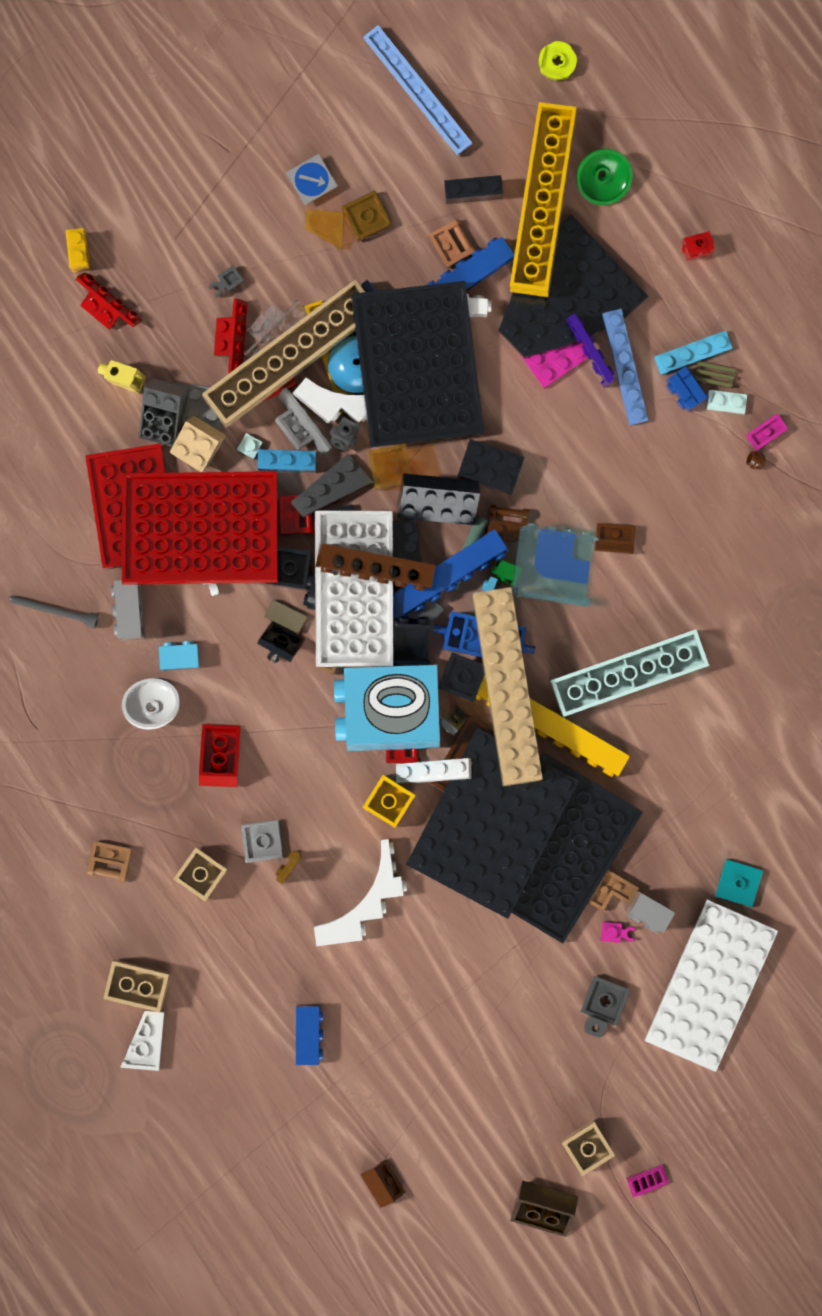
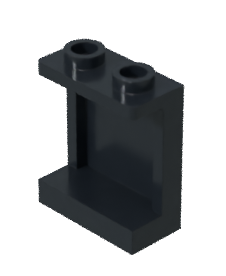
(411, 641)

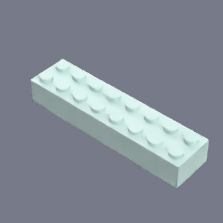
(629, 673)

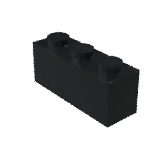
(473, 189)

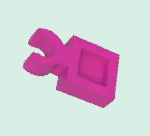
(613, 932)

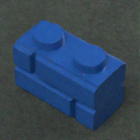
(686, 389)

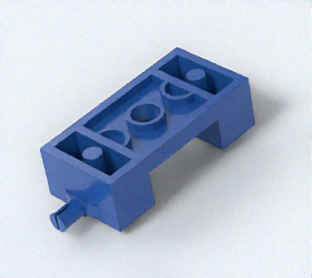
(462, 635)

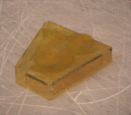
(327, 225)

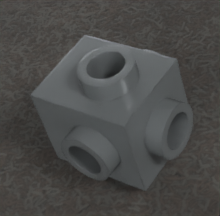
(344, 434)

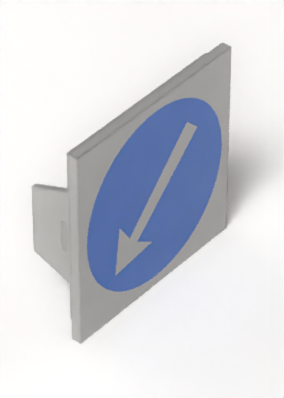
(311, 179)

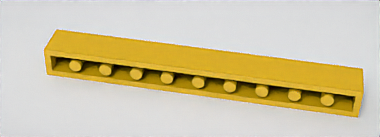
(571, 736)

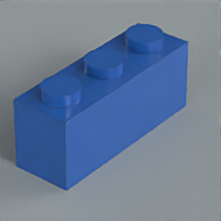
(308, 1034)

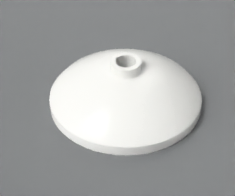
(148, 696)

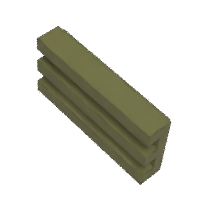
(715, 367)

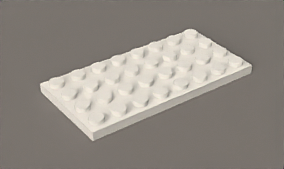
(354, 613)
(711, 985)

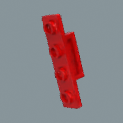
(104, 305)
(231, 335)

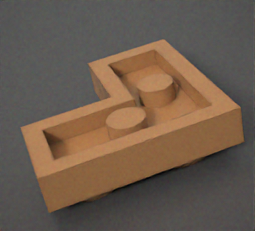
(612, 885)

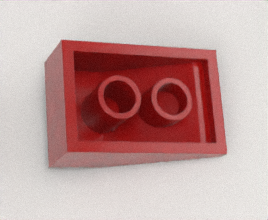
(219, 755)

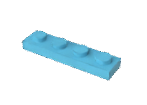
(693, 352)

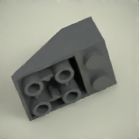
(162, 411)

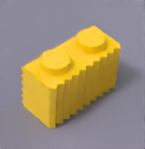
(77, 250)

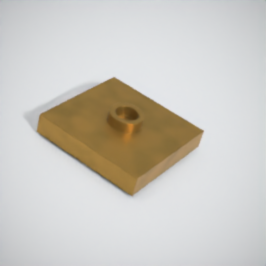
(366, 216)

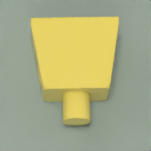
(122, 376)

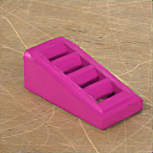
(630, 1179)

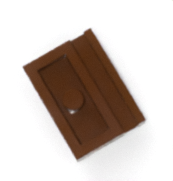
(615, 538)

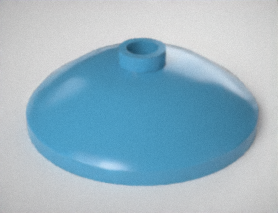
(341, 366)

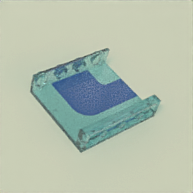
(553, 565)

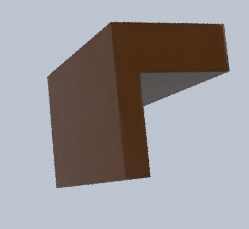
(383, 1184)

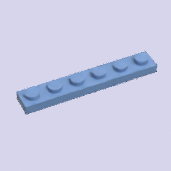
(625, 367)

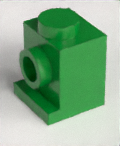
(504, 571)

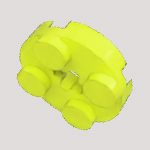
(551, 52)

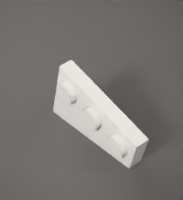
(147, 1043)

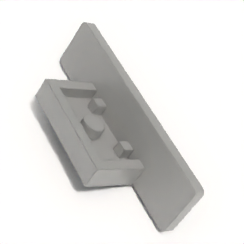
(298, 425)

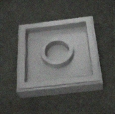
(262, 841)

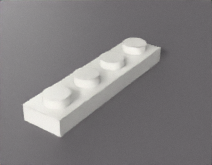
(433, 771)

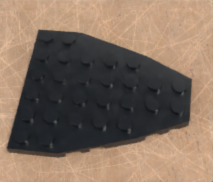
(582, 283)

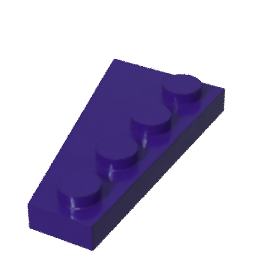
(599, 366)

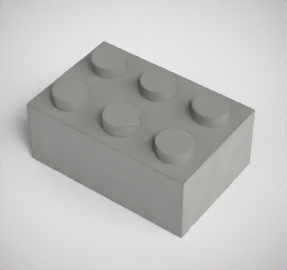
(128, 611)
(649, 911)

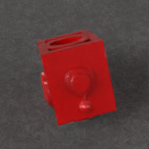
(694, 251)

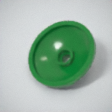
(608, 187)

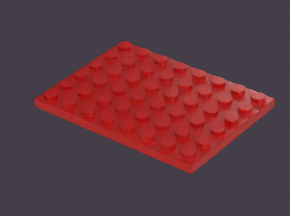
(199, 528)

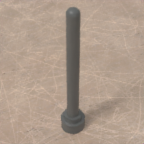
(90, 620)

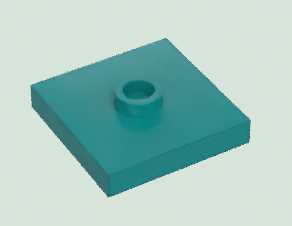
(738, 883)

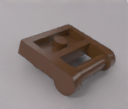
(507, 530)

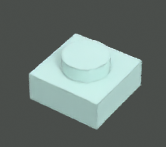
(249, 446)

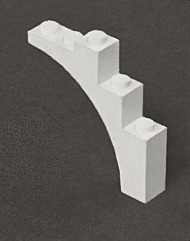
(328, 403)
(385, 886)

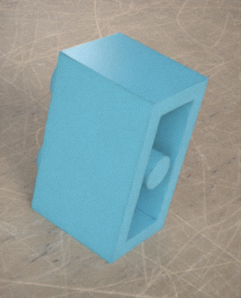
(179, 656)

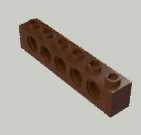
(423, 571)

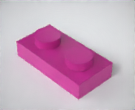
(766, 432)

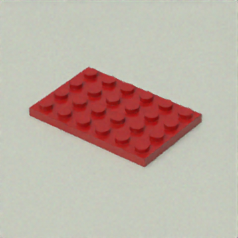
(106, 488)

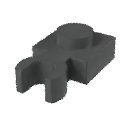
(228, 279)

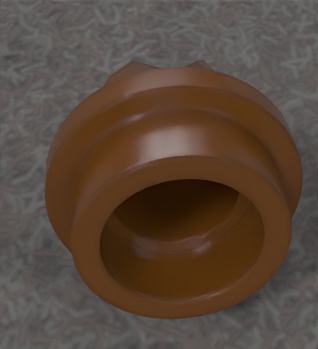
(756, 460)

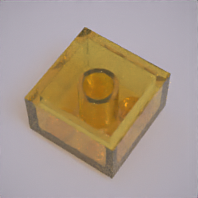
(388, 466)

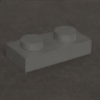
(454, 719)

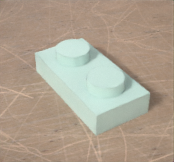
(726, 402)

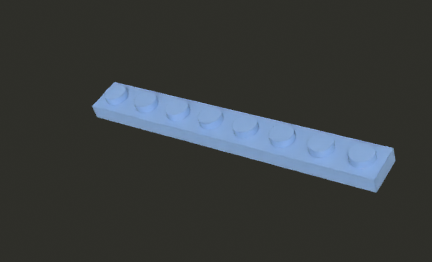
(417, 90)

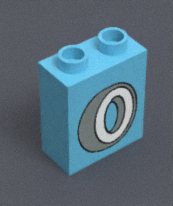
(388, 708)

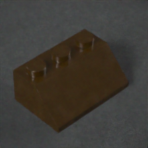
(544, 1208)

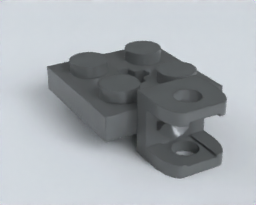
(599, 1014)

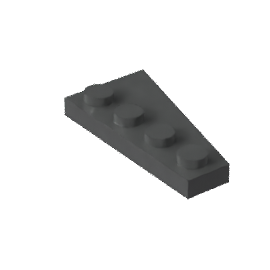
(339, 481)

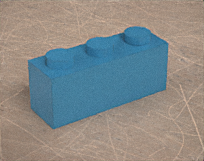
(287, 461)

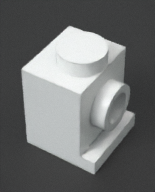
(478, 306)

